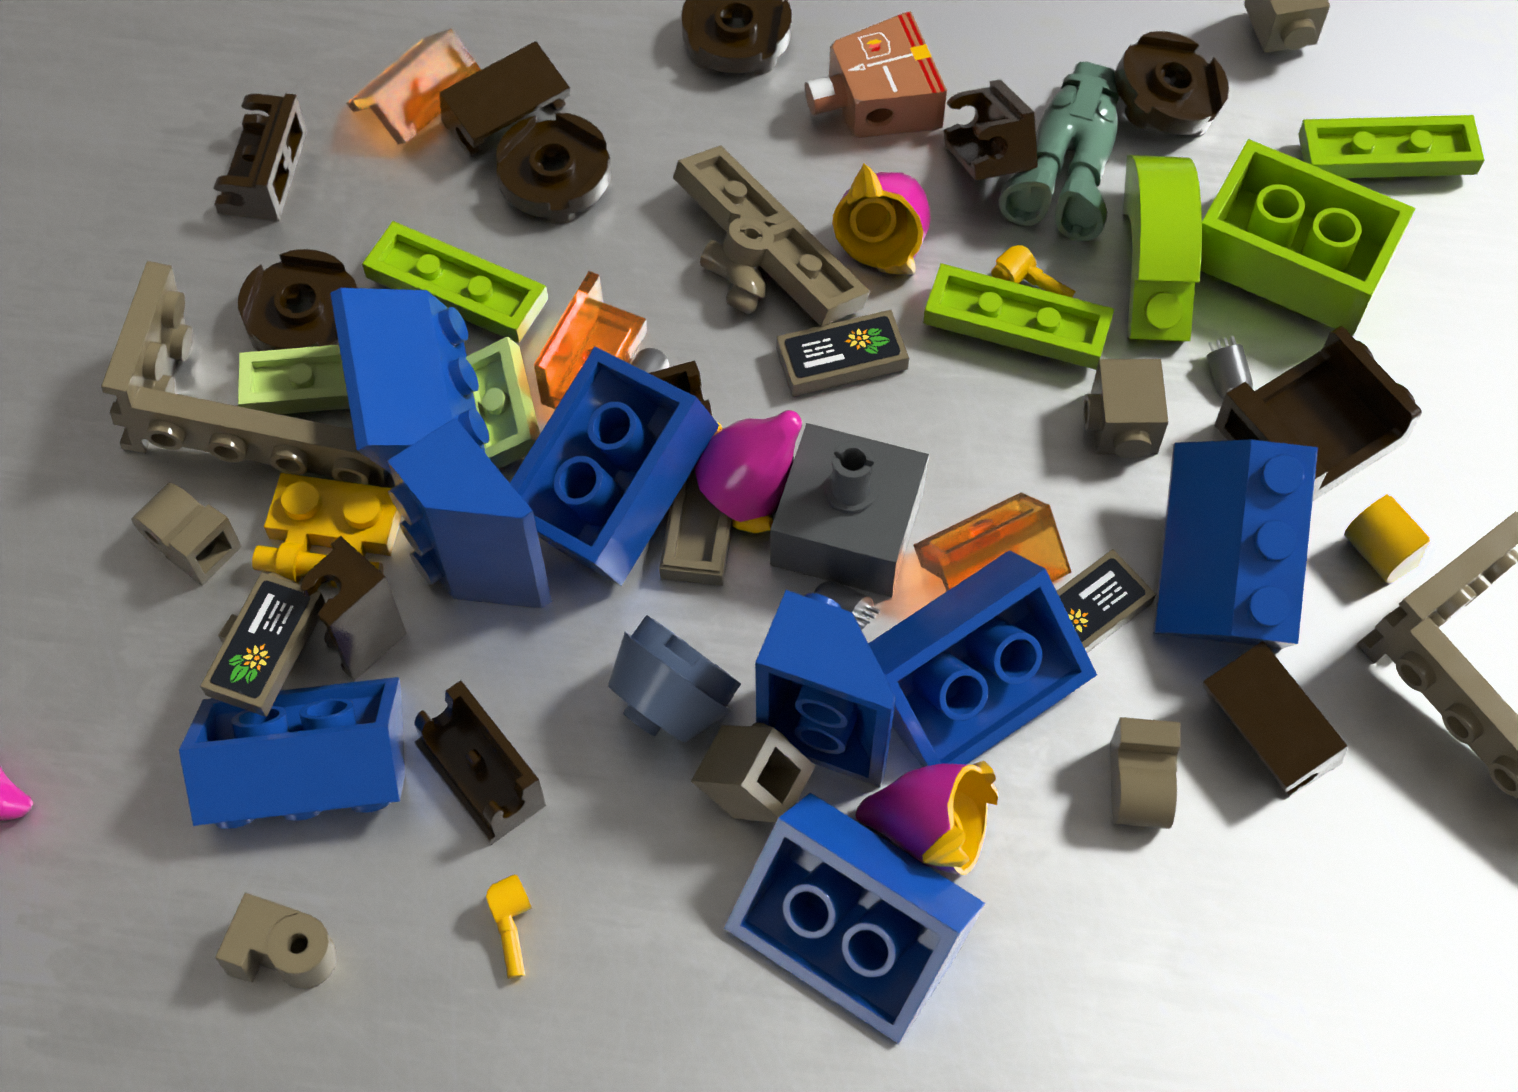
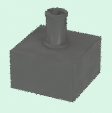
(848, 509)

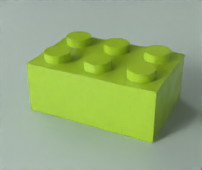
(1301, 236)

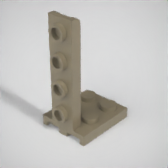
(152, 412)
(1439, 670)

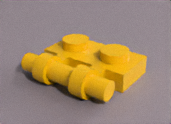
(317, 513)

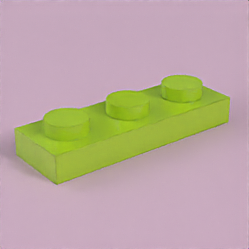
(1393, 146)
(473, 286)
(1018, 316)

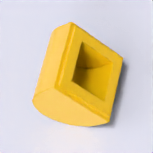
(1388, 538)

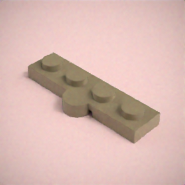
(770, 236)

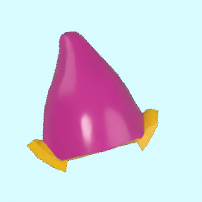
(883, 220)
(748, 468)
(935, 813)

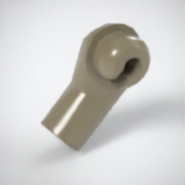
(746, 280)

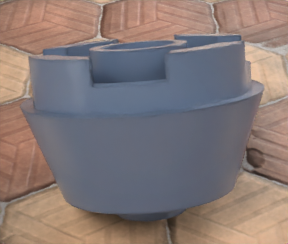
(669, 683)

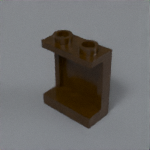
(1327, 402)

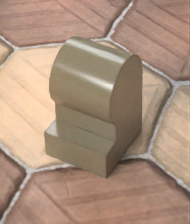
(183, 528)
(1144, 772)
(279, 940)

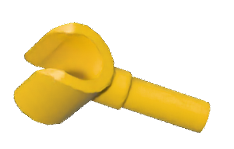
(1020, 264)
(506, 901)

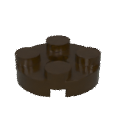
(736, 49)
(1156, 104)
(553, 193)
(269, 291)

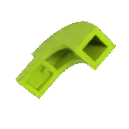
(1166, 243)

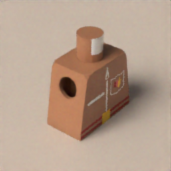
(882, 81)

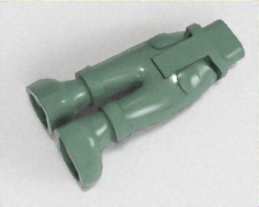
(1080, 120)

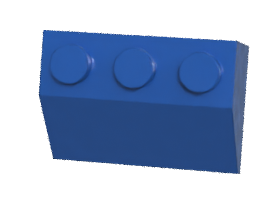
(403, 369)
(612, 463)
(467, 522)
(1236, 542)
(981, 661)
(825, 687)
(306, 757)
(853, 915)

